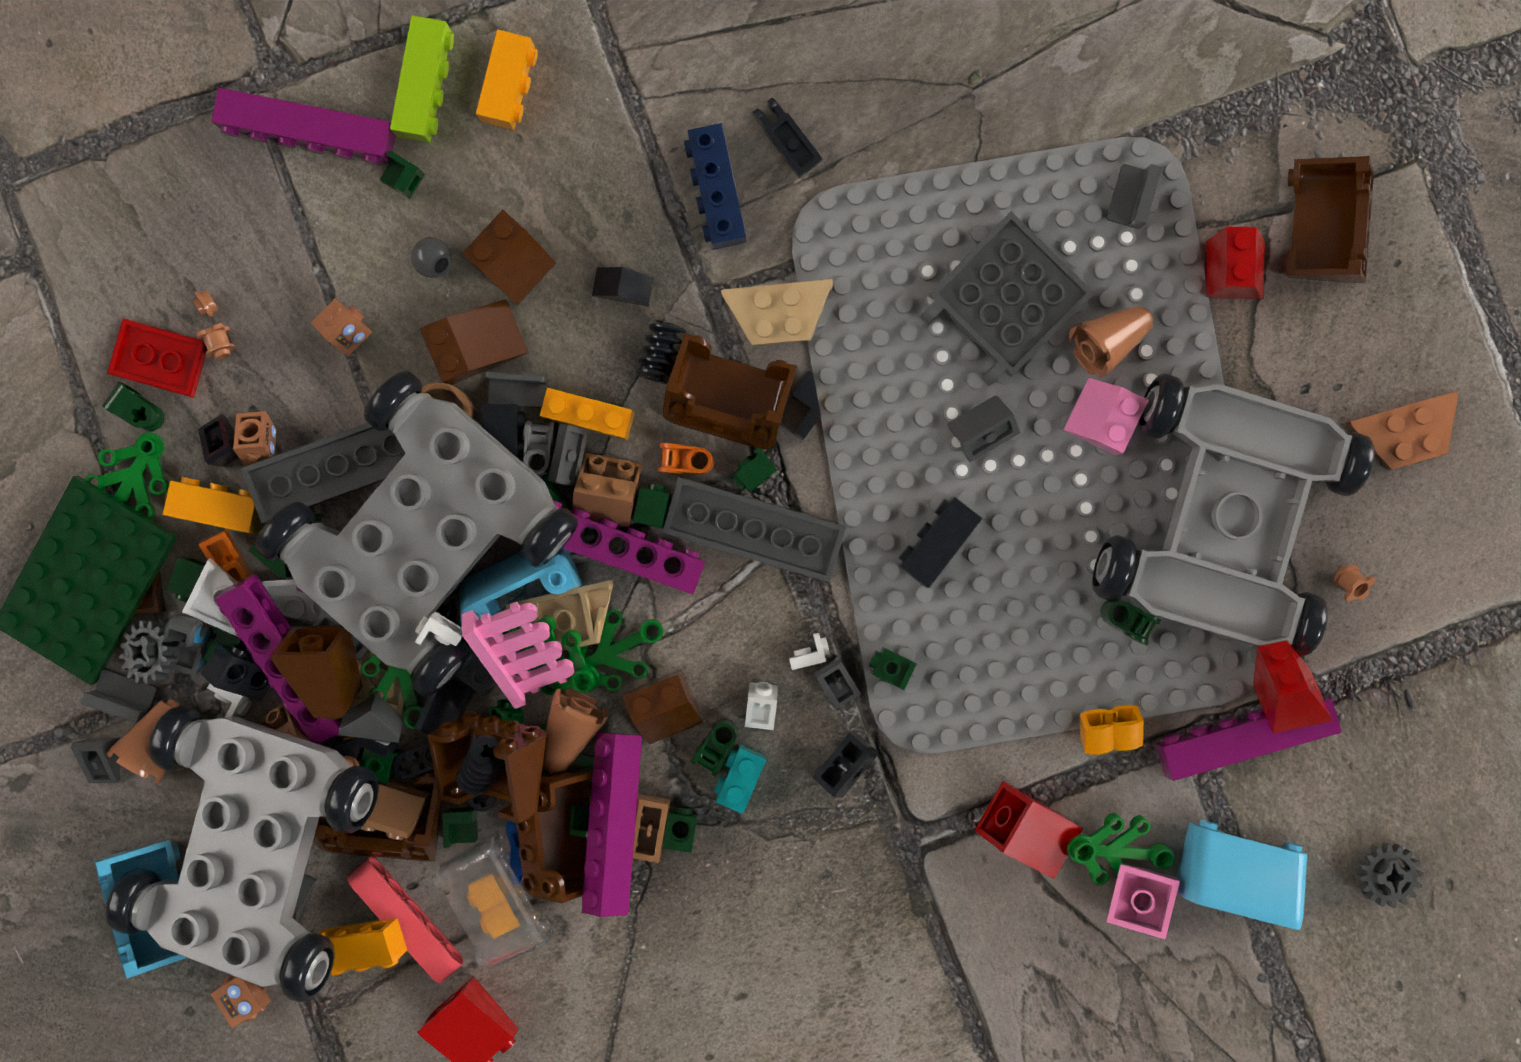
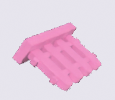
(505, 669)

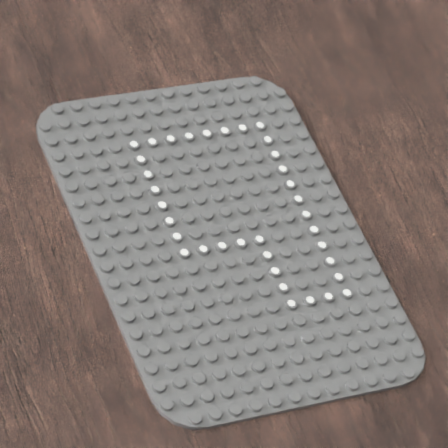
(1012, 623)

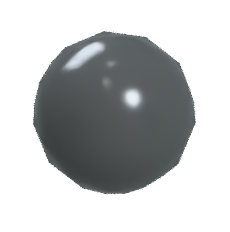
(431, 257)

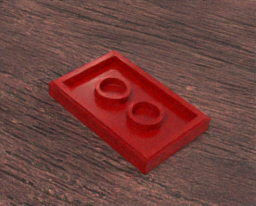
(158, 358)

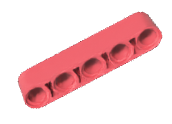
(420, 934)

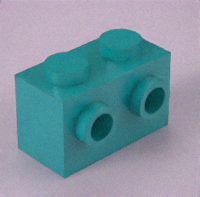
(743, 773)

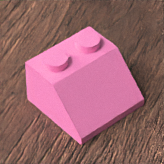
(1105, 416)
(1143, 900)

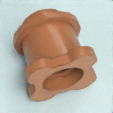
(217, 341)
(1353, 582)

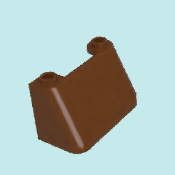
(1330, 219)
(727, 395)
(417, 847)

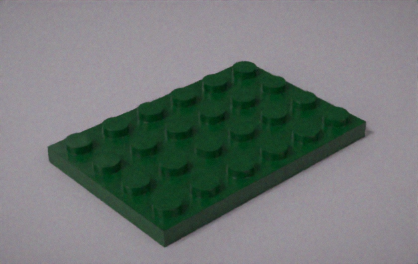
(85, 580)

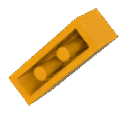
(506, 80)
(587, 414)
(212, 505)
(366, 945)

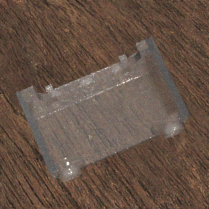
(491, 903)

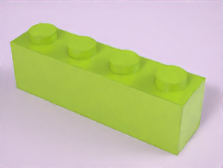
(421, 79)

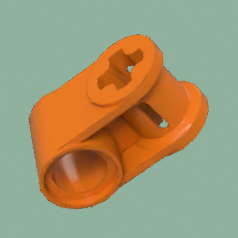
(683, 459)

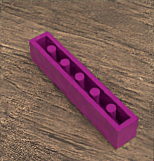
(303, 126)
(1234, 742)
(611, 824)

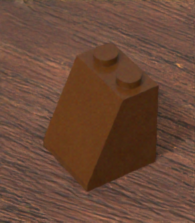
(509, 257)
(320, 668)
(662, 707)

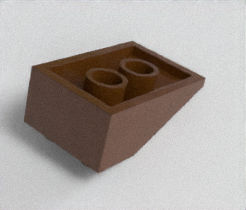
(473, 341)

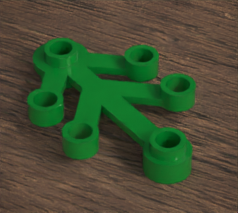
(132, 477)
(607, 653)
(577, 680)
(387, 681)
(1158, 854)

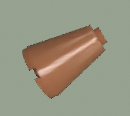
(1109, 338)
(570, 727)
(134, 745)

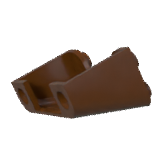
(518, 745)
(548, 853)

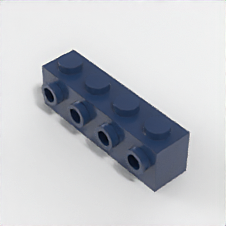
(716, 185)

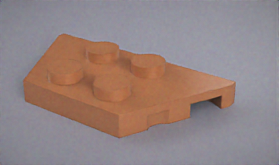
(1410, 431)

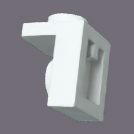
(444, 630)
(804, 656)
(239, 705)
(761, 705)

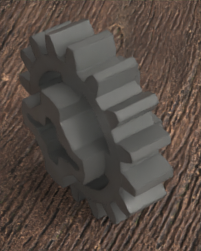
(147, 652)
(1393, 879)

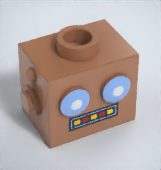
(342, 326)
(254, 437)
(240, 1000)

